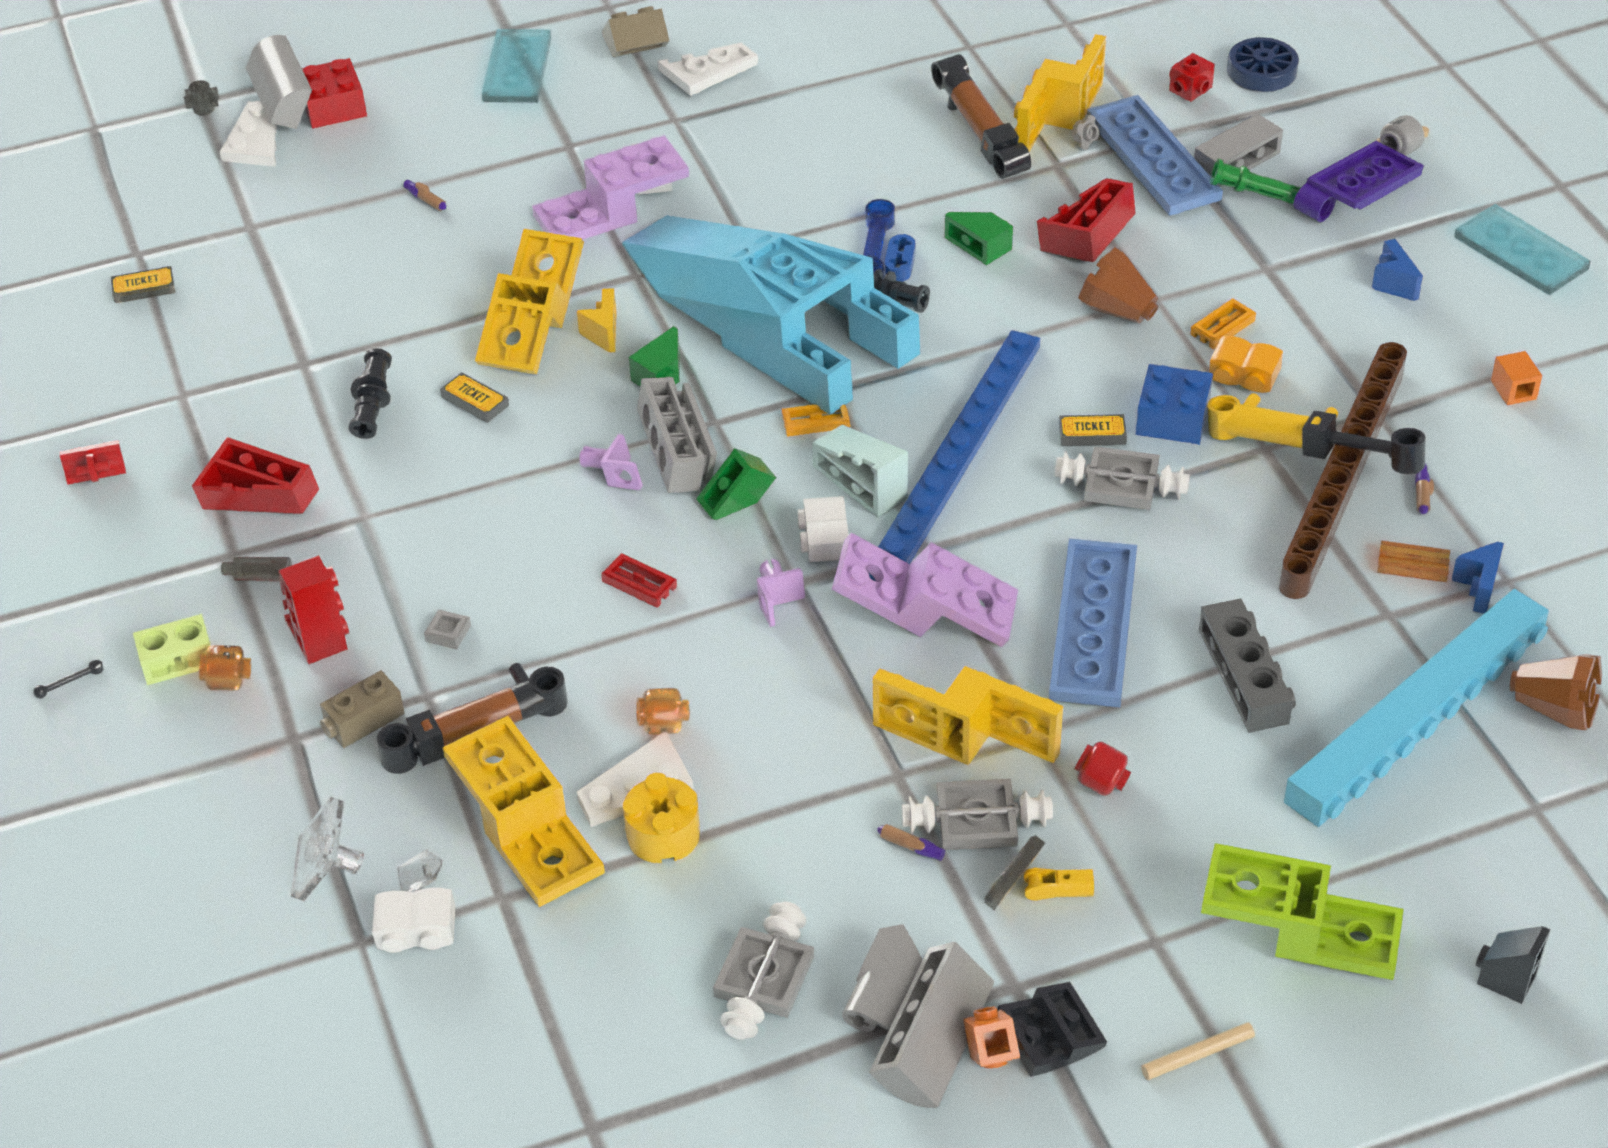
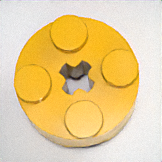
(661, 818)

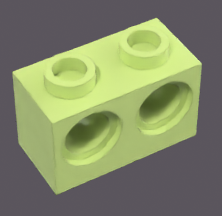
(172, 648)

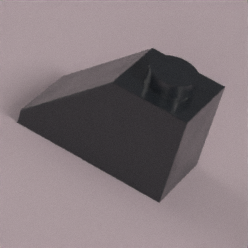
(1512, 961)

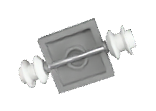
(1121, 477)
(977, 813)
(763, 971)

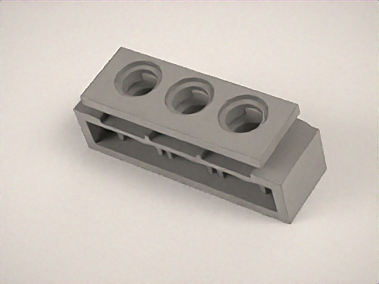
(676, 434)

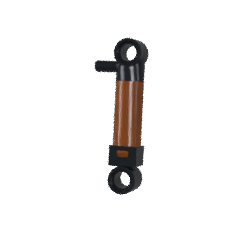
(998, 139)
(428, 734)

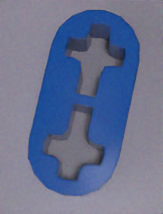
(903, 258)

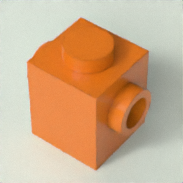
(991, 1037)

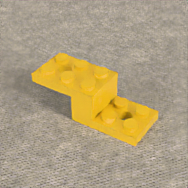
(1060, 93)
(529, 301)
(967, 715)
(523, 811)

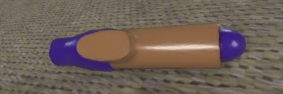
(422, 192)
(1424, 489)
(919, 845)

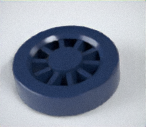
(1262, 64)

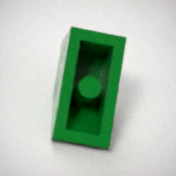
(979, 234)
(657, 358)
(736, 485)

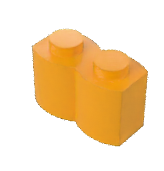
(1246, 364)

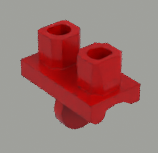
(92, 462)

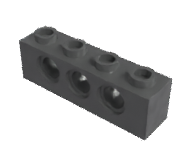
(1246, 665)

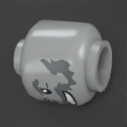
(1403, 134)

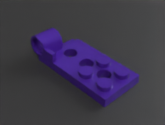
(1356, 180)

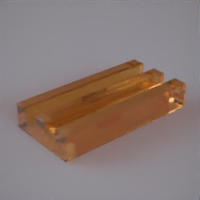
(1413, 561)

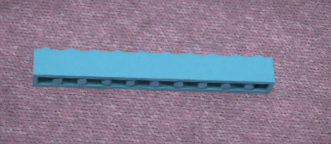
(1415, 708)

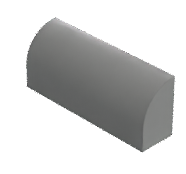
(279, 80)
(930, 1027)

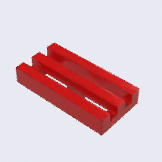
(635, 582)

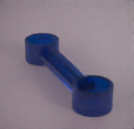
(877, 229)

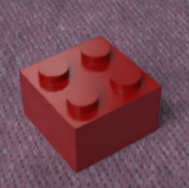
(334, 93)

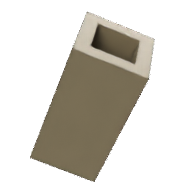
(361, 709)

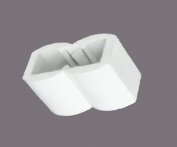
(824, 526)
(414, 919)

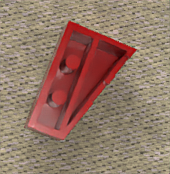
(1090, 223)
(314, 609)

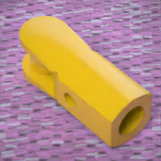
(1058, 883)

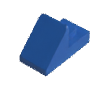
(1397, 273)
(1480, 571)

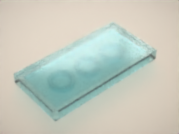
(517, 66)
(1522, 249)

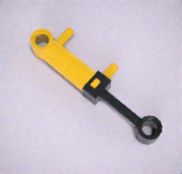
(1312, 433)

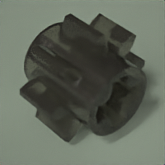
(201, 97)

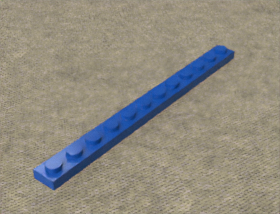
(959, 447)

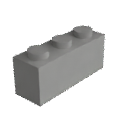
(1243, 144)

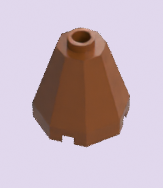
(1119, 289)
(1561, 688)

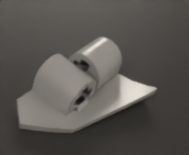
(883, 980)

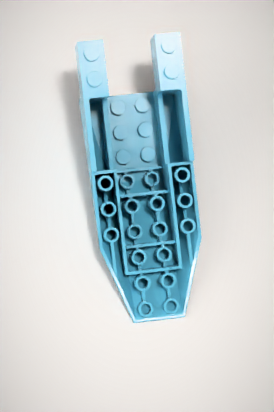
(756, 294)

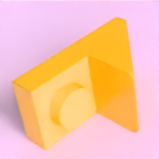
(600, 323)

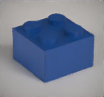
(1173, 404)

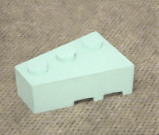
(863, 468)

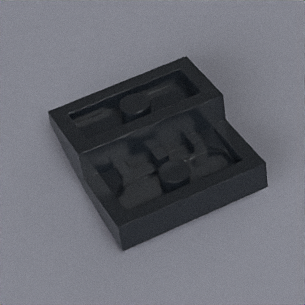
(1053, 1029)

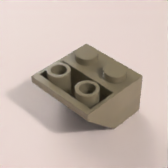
(635, 32)

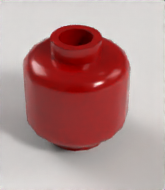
(1102, 768)

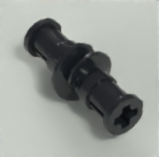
(901, 292)
(370, 393)

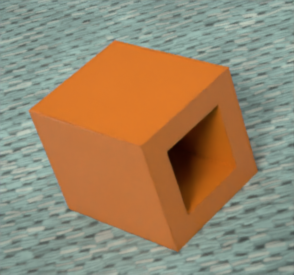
(1516, 378)

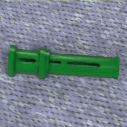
(1243, 179)

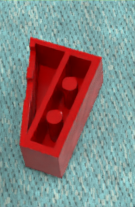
(254, 481)

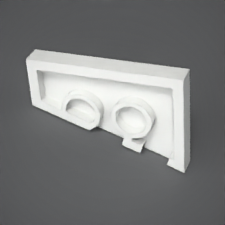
(701, 72)
(251, 138)
(605, 795)

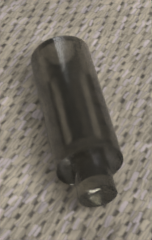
(255, 568)

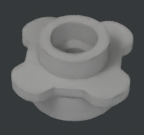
(1085, 132)

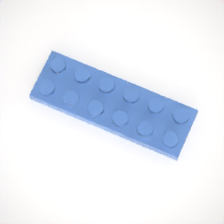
(1155, 155)
(1093, 623)

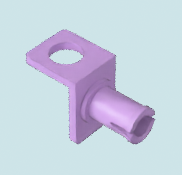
(613, 462)
(778, 587)

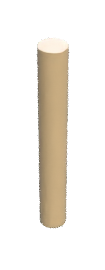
(1197, 1051)

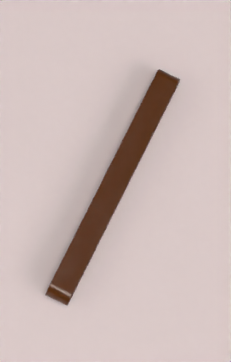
(1341, 473)

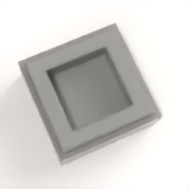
(447, 629)

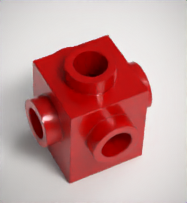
(1191, 77)

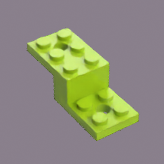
(1295, 900)

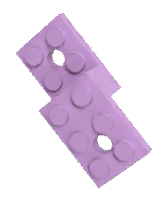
(611, 189)
(925, 589)

